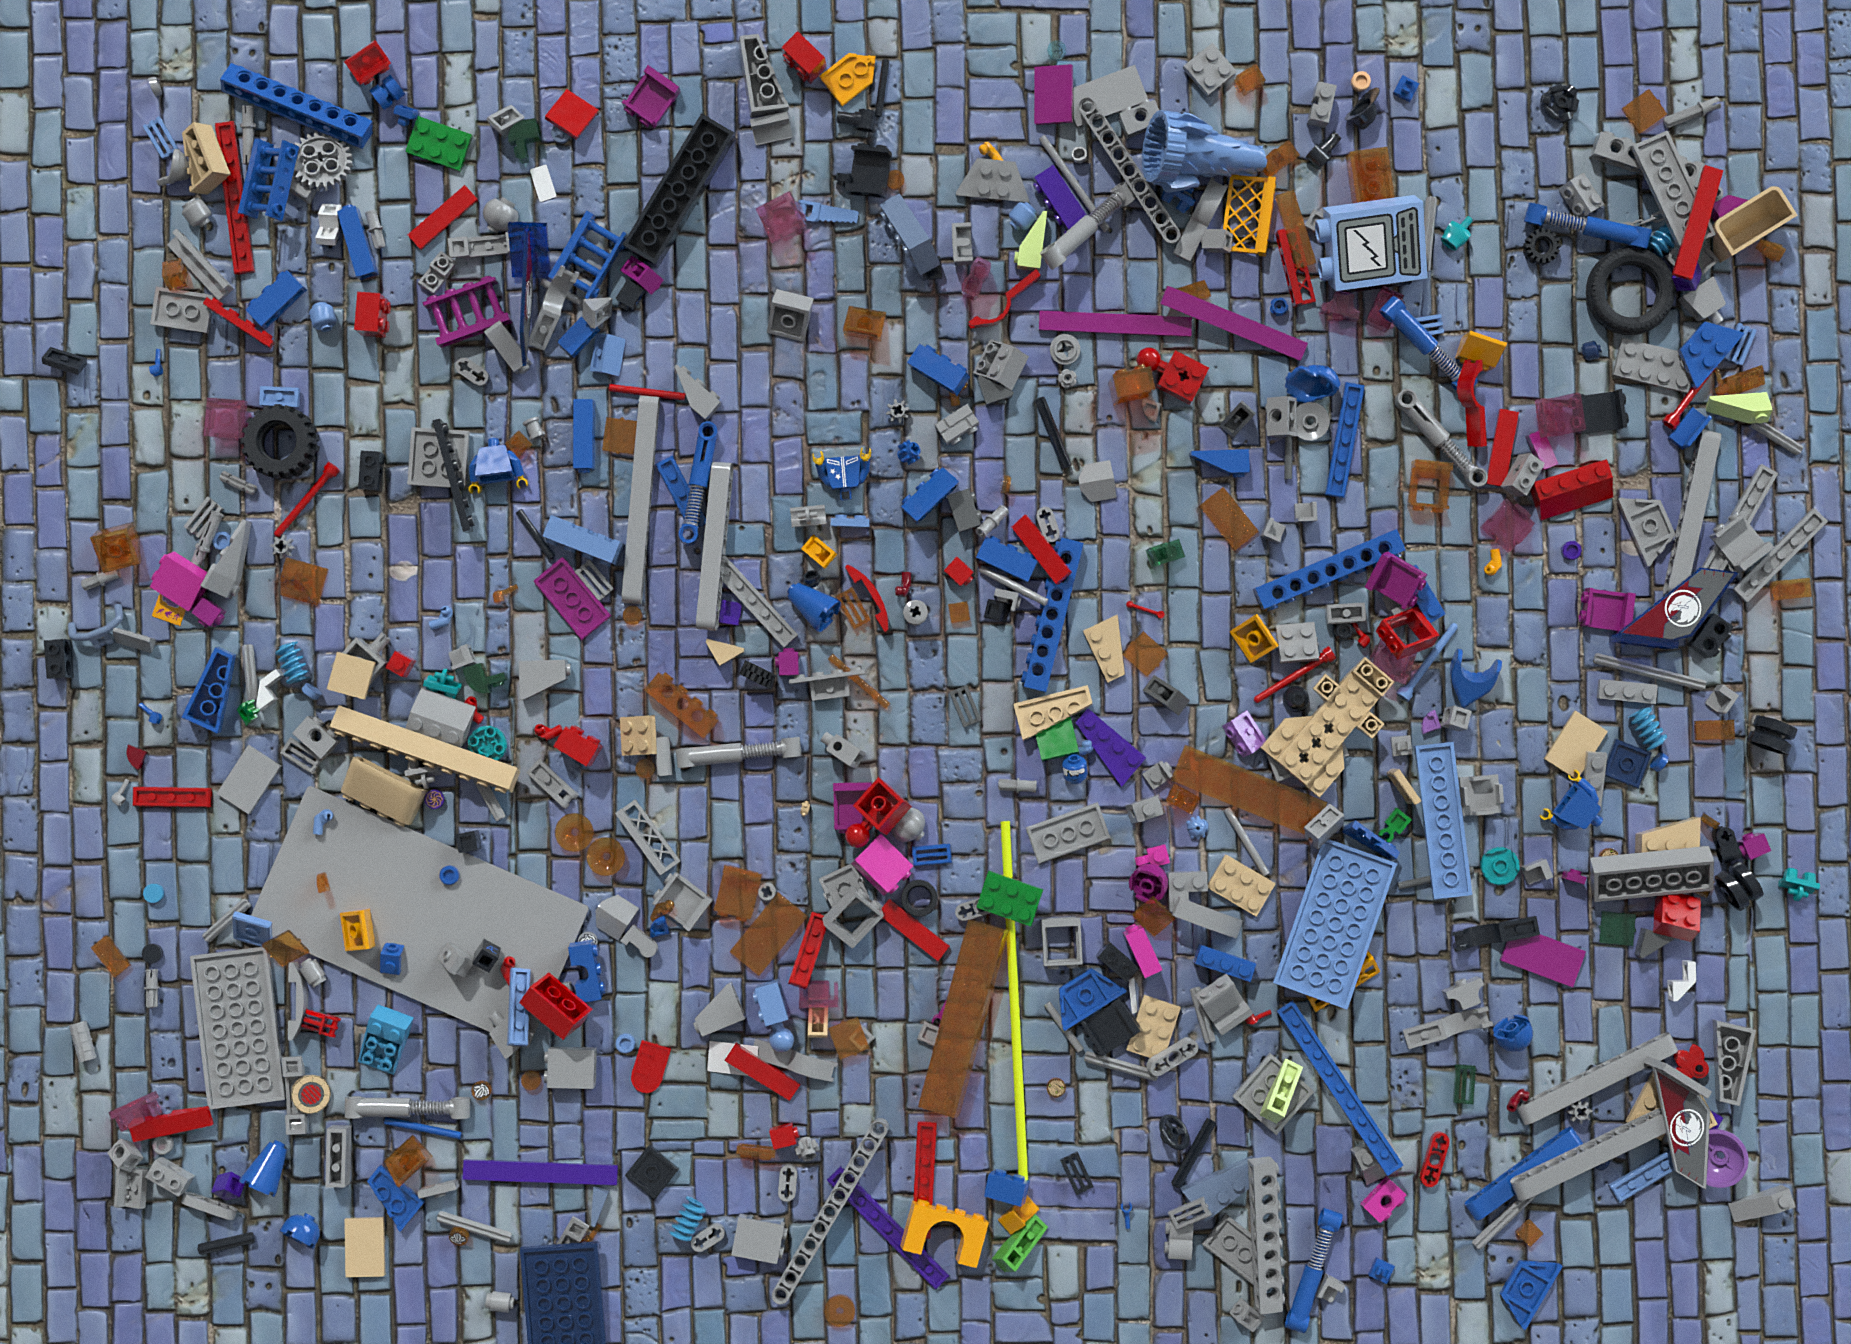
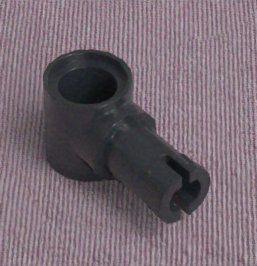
(862, 120)
(1321, 153)

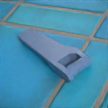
(828, 213)

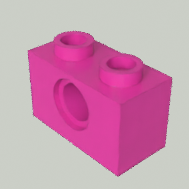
(1372, 1201)

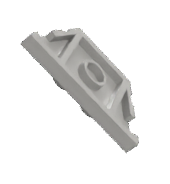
(994, 180)
(1648, 526)

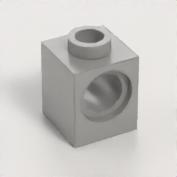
(1217, 240)
(1456, 718)
(125, 1155)

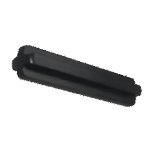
(226, 1243)

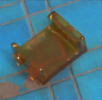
(738, 892)

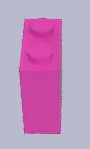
(179, 580)
(883, 865)
(1142, 950)

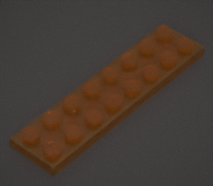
(1246, 789)

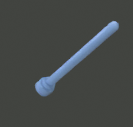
(1406, 691)

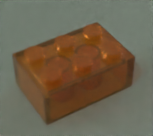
(1369, 175)
(1131, 385)

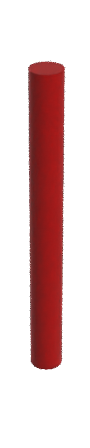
(647, 392)

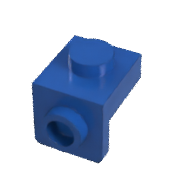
(391, 958)

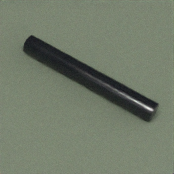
(882, 87)
(535, 534)

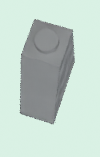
(507, 347)
(541, 676)
(720, 1012)

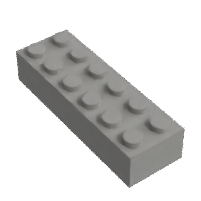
(1651, 873)

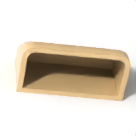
(1751, 222)
(382, 791)

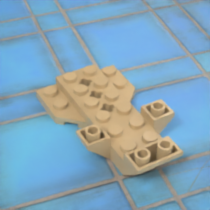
(1344, 709)

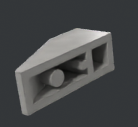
(1762, 1204)

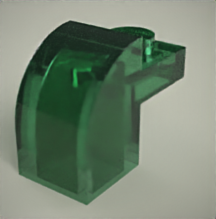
(521, 134)
(1165, 553)
(478, 680)

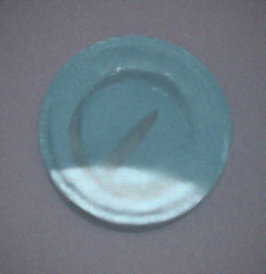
(1056, 50)

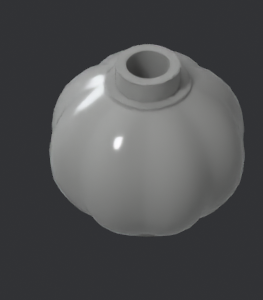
(499, 213)
(910, 826)

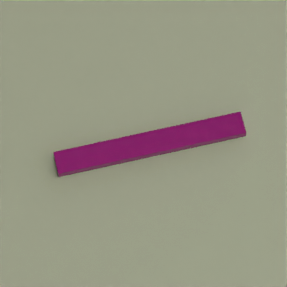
(1115, 323)
(1233, 323)

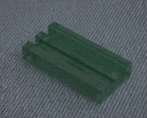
(1458, 1067)

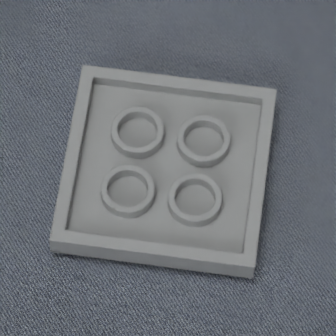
(426, 460)
(1256, 1087)

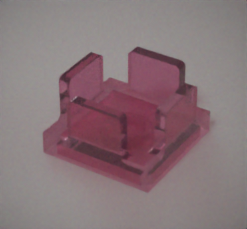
(782, 218)
(225, 418)
(1508, 524)
(1395, 669)
(819, 995)
(135, 1111)

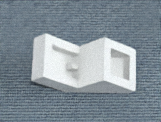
(329, 224)
(265, 695)
(1678, 988)

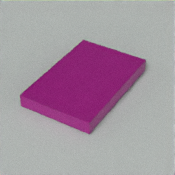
(1053, 94)

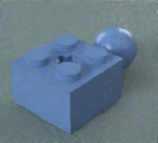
(772, 1012)

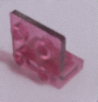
(1560, 415)

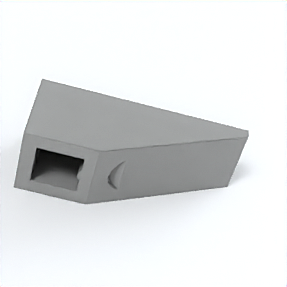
(699, 398)

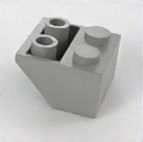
(1001, 364)

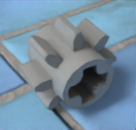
(899, 416)
(283, 541)
(1580, 1117)
(807, 1149)

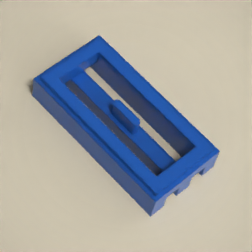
(931, 862)

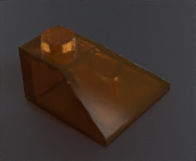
(302, 581)

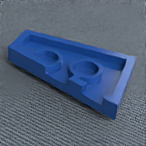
(1369, 839)
(399, 1201)

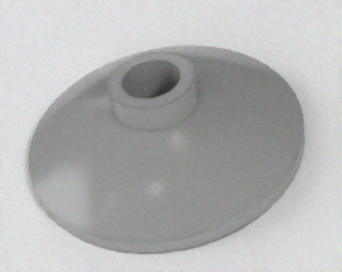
(1319, 416)

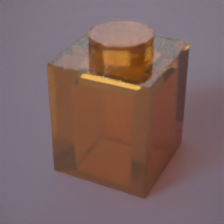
(1249, 80)
(175, 274)

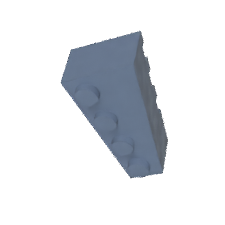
(909, 234)
(1220, 1187)

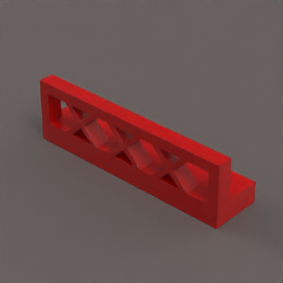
(1290, 272)

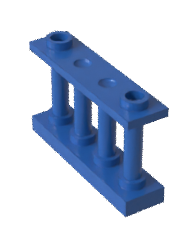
(256, 178)
(579, 240)

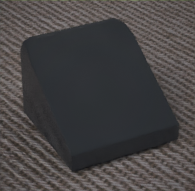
(997, 610)

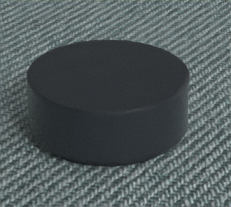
(152, 953)

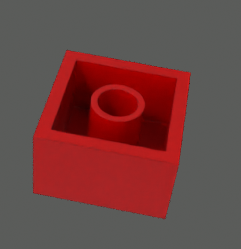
(803, 57)
(372, 314)
(578, 746)
(1677, 916)

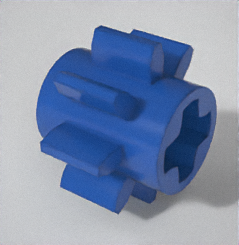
(908, 452)

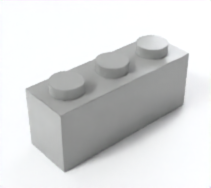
(338, 1156)

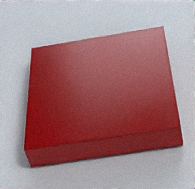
(571, 114)

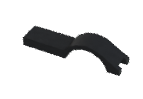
(1496, 932)

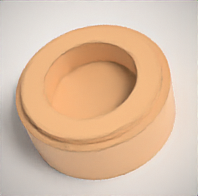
(1360, 81)

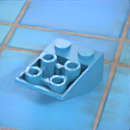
(385, 1039)

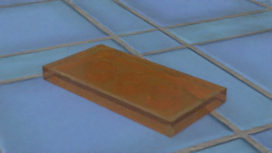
(768, 933)

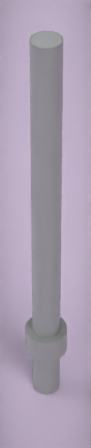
(1070, 178)

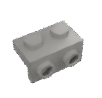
(1581, 196)
(131, 1188)

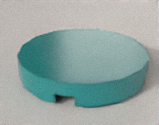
(1499, 865)

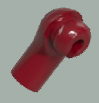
(905, 585)
(1515, 1099)

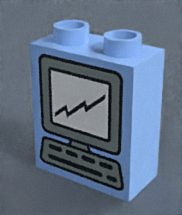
(1372, 243)

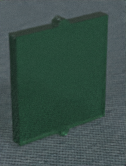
(1617, 928)

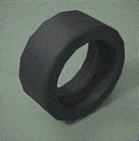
(921, 912)

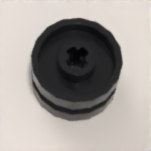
(1771, 735)
(1739, 885)

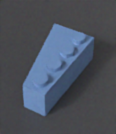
(583, 540)

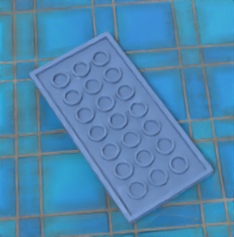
(1335, 923)

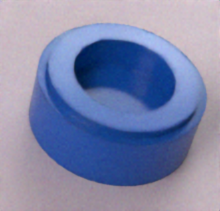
(1659, 762)
(449, 875)

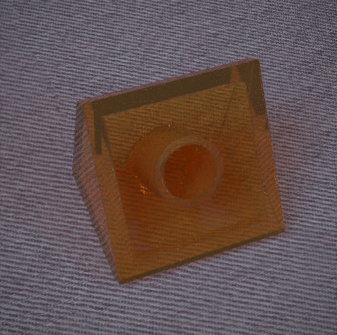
(864, 323)
(407, 1160)

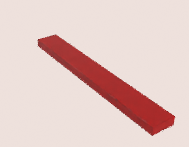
(233, 187)

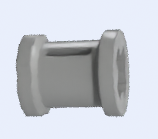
(534, 428)

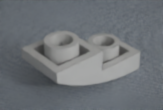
(437, 273)

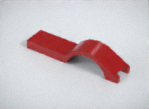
(978, 322)
(1474, 411)

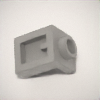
(1005, 596)
(1158, 774)
(1246, 1315)

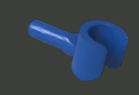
(156, 369)
(155, 717)
(1126, 1214)

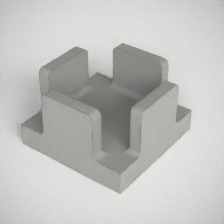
(1480, 794)

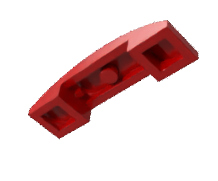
(857, 576)

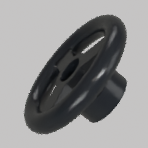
(1170, 1134)

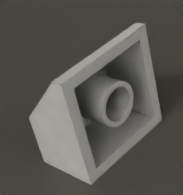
(789, 315)
(1367, 1163)

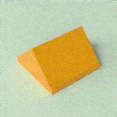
(1254, 638)
(357, 930)

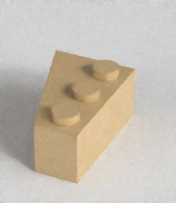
(205, 158)
(1671, 836)

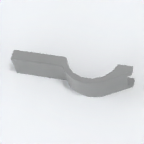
(1200, 220)
(551, 307)
(1446, 1027)
(796, 1061)

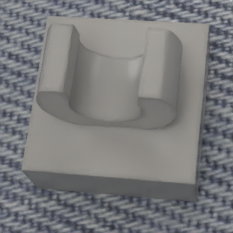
(1401, 745)

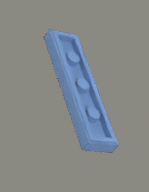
(517, 1015)
(1642, 1176)

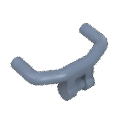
(94, 635)

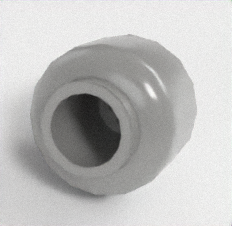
(196, 212)

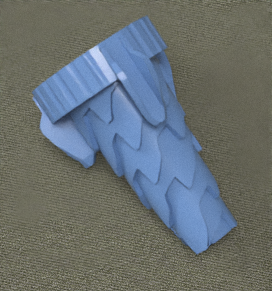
(1185, 147)

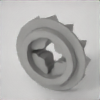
(1069, 341)

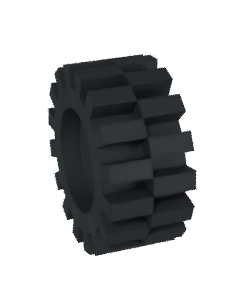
(1552, 242)
(757, 674)

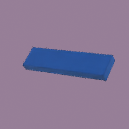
(677, 486)

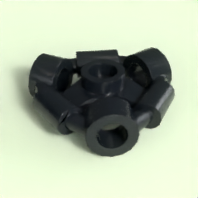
(1560, 102)

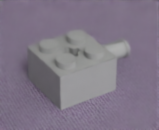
(361, 649)

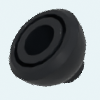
(1295, 699)

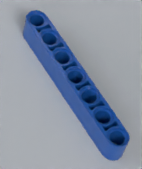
(1501, 1189)

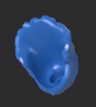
(1312, 383)

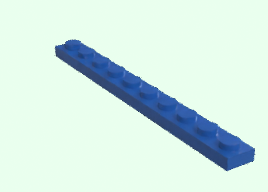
(1340, 1088)

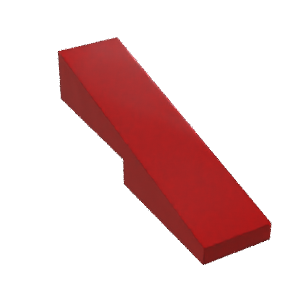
(762, 1071)
(172, 1123)

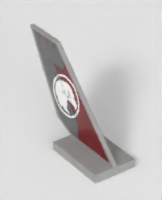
(1684, 1119)

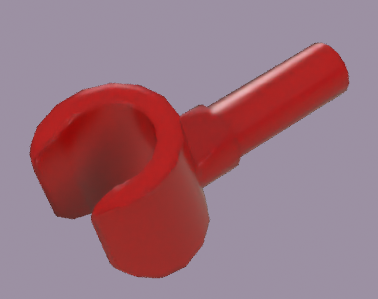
(1364, 639)
(1254, 1019)

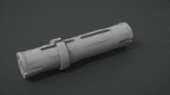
(248, 132)
(205, 541)

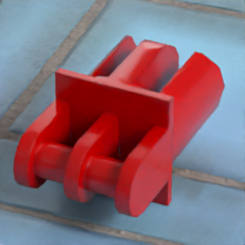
(321, 1023)

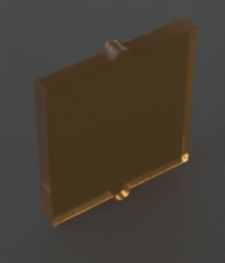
(1644, 111)
(619, 435)
(1145, 654)
(1153, 916)
(285, 948)
(848, 1038)

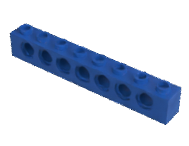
(296, 105)
(1264, 592)
(1040, 683)

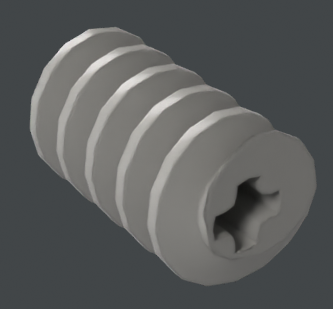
(912, 605)

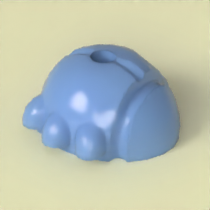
(1191, 826)

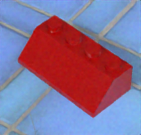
(1572, 489)

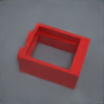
(1414, 618)

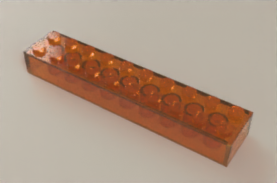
(963, 1018)

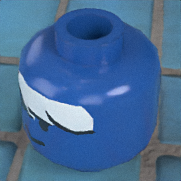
(1074, 769)

